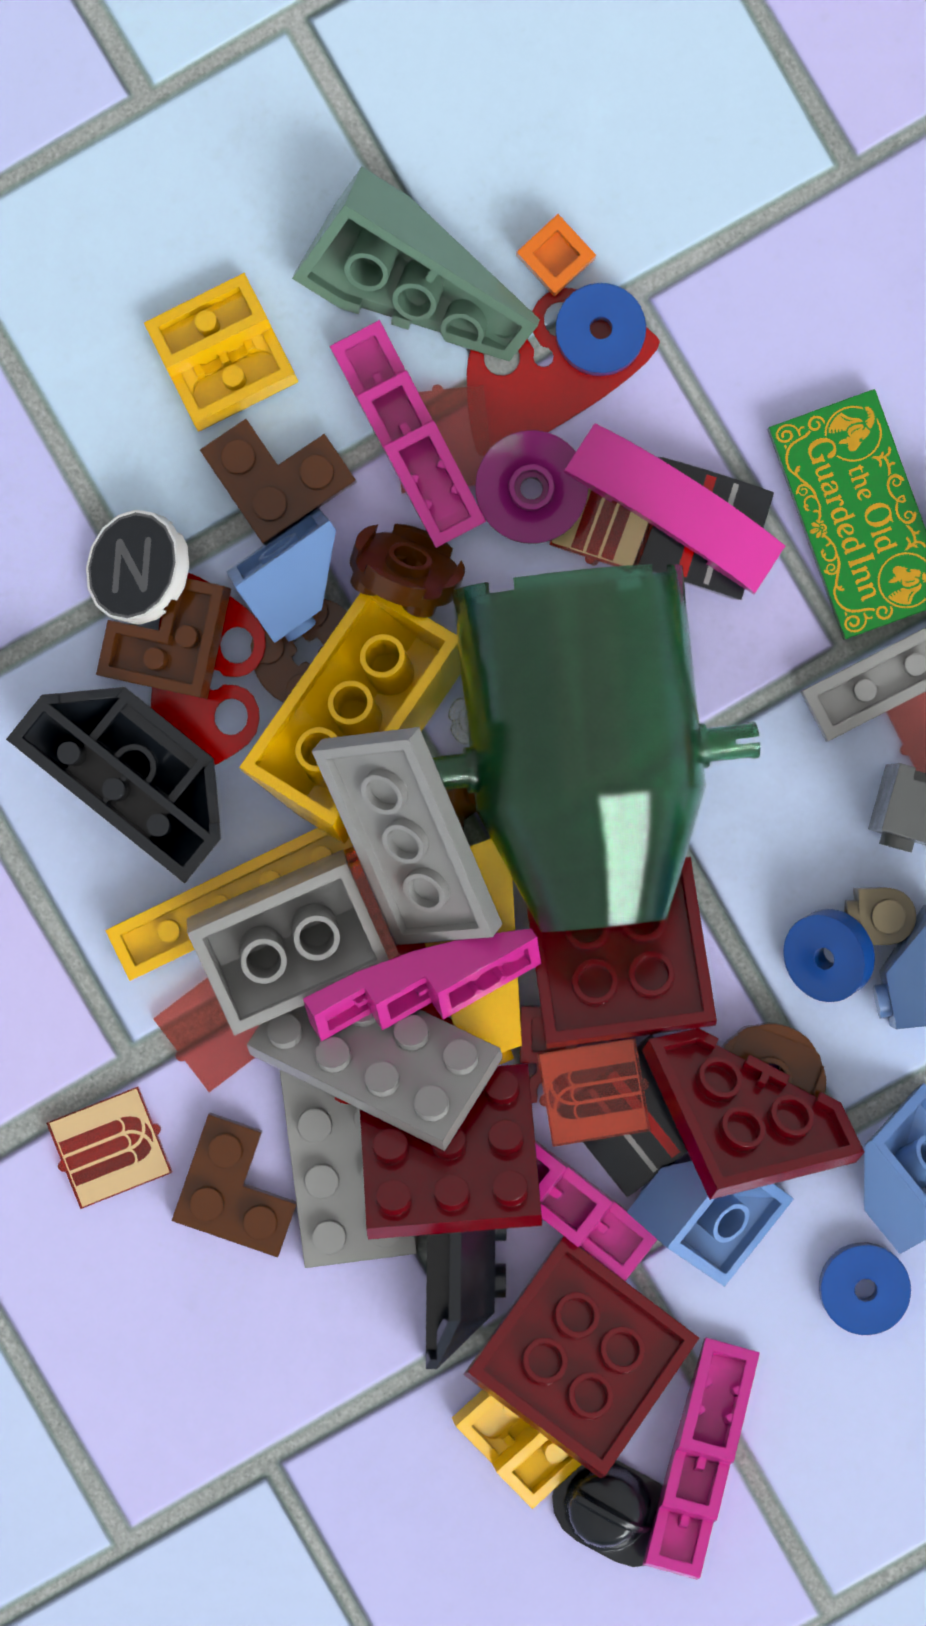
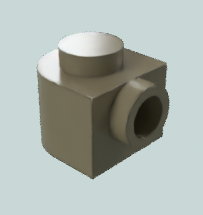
(883, 912)

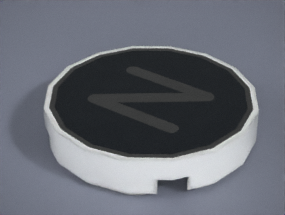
(137, 567)

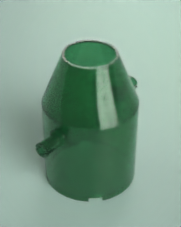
(586, 739)

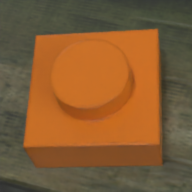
(556, 255)

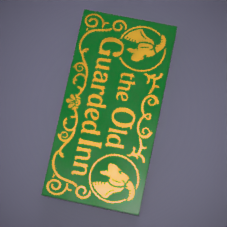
(856, 511)

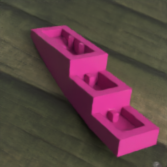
(407, 434)
(442, 974)
(590, 1216)
(701, 1458)

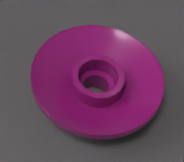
(524, 457)

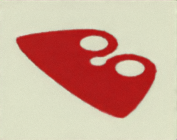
(547, 395)
(197, 715)

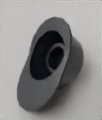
(609, 1512)

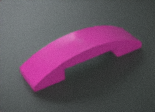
(675, 506)

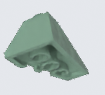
(399, 262)

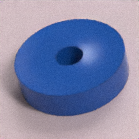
(603, 303)
(844, 939)
(868, 1314)

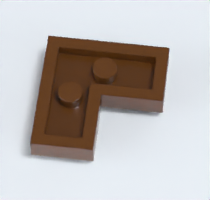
(274, 494)
(178, 655)
(216, 1191)

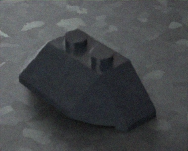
(128, 770)
(460, 1288)

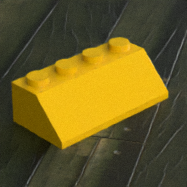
(369, 677)

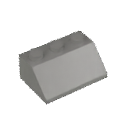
(285, 941)

